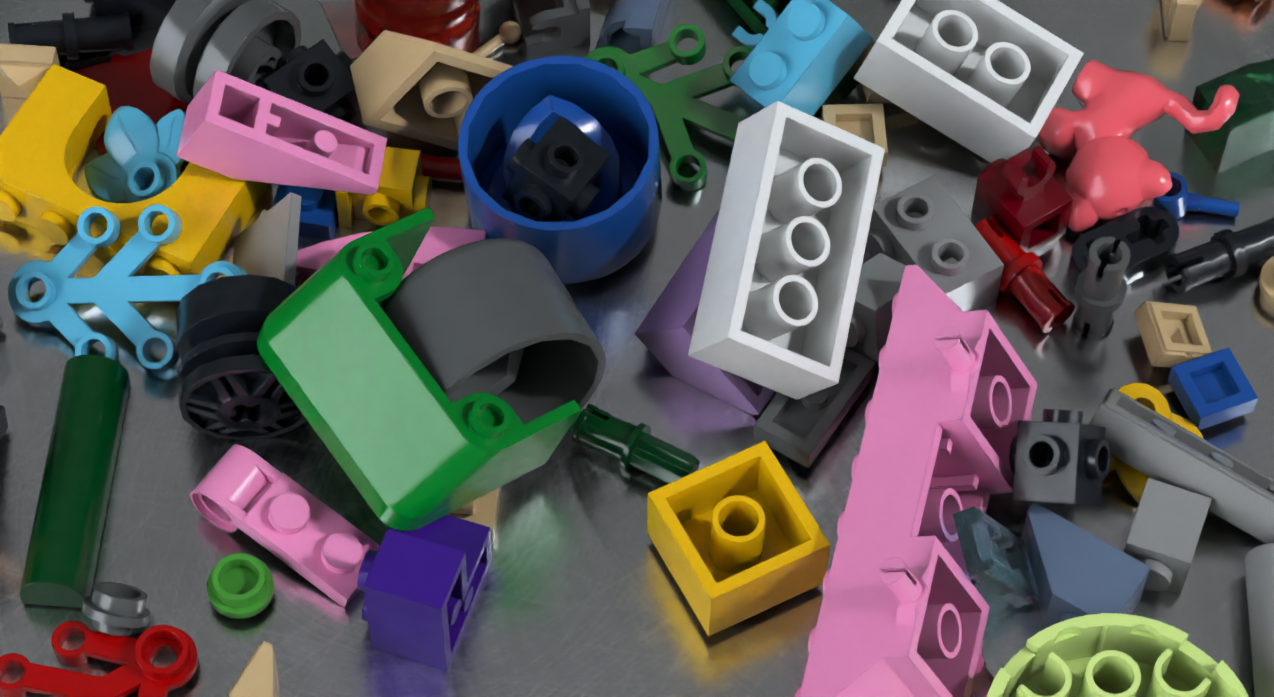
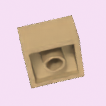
(419, 86)

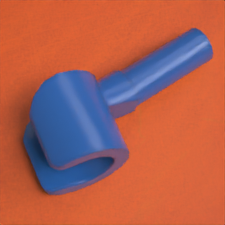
(1179, 201)

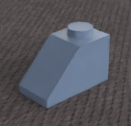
(1078, 570)

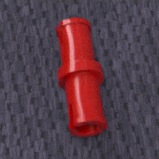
(1025, 279)

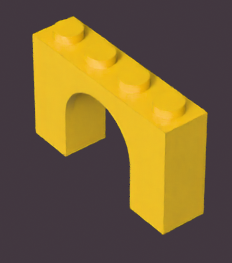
(53, 140)

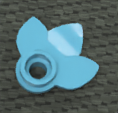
(136, 155)

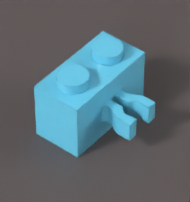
(800, 54)

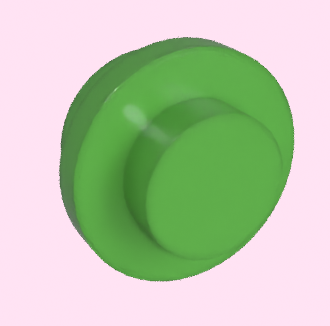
(240, 586)

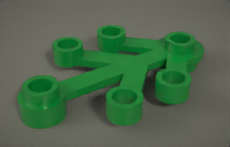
(679, 99)

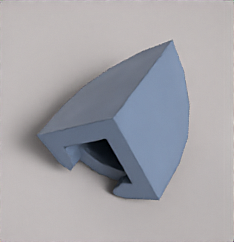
(633, 24)

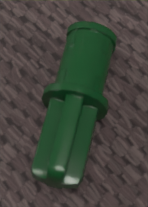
(632, 445)

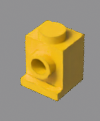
(399, 193)

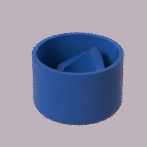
(603, 107)

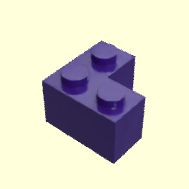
(424, 588)

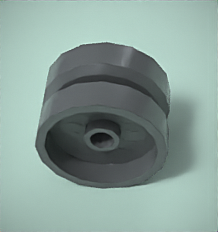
(222, 35)

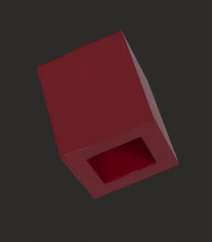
(1024, 198)

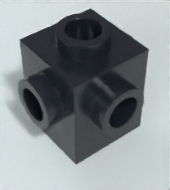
(317, 80)
(555, 174)
(1059, 459)

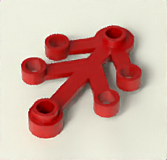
(133, 654)

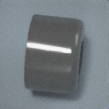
(499, 326)

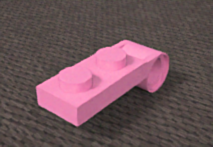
(284, 520)

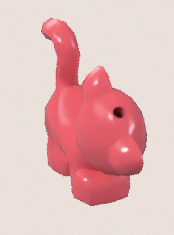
(1109, 168)

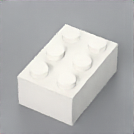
(971, 72)

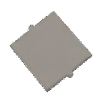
(271, 241)

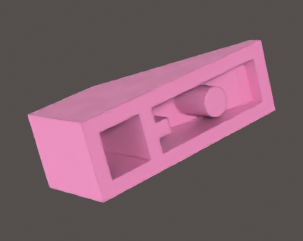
(277, 140)

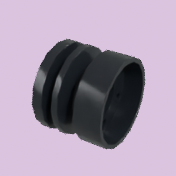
(221, 373)

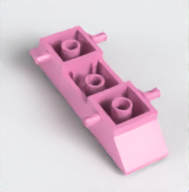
(933, 443)

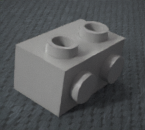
(932, 231)

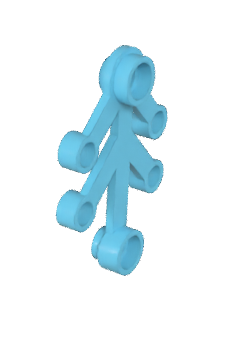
(111, 288)

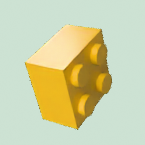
(737, 537)

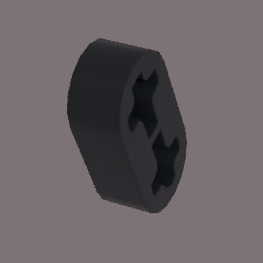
(1145, 254)

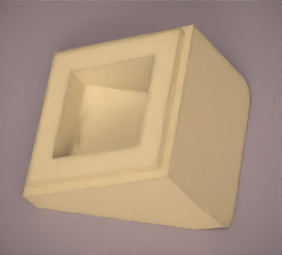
(259, 675)

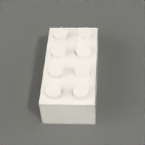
(787, 252)

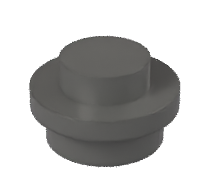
(116, 608)

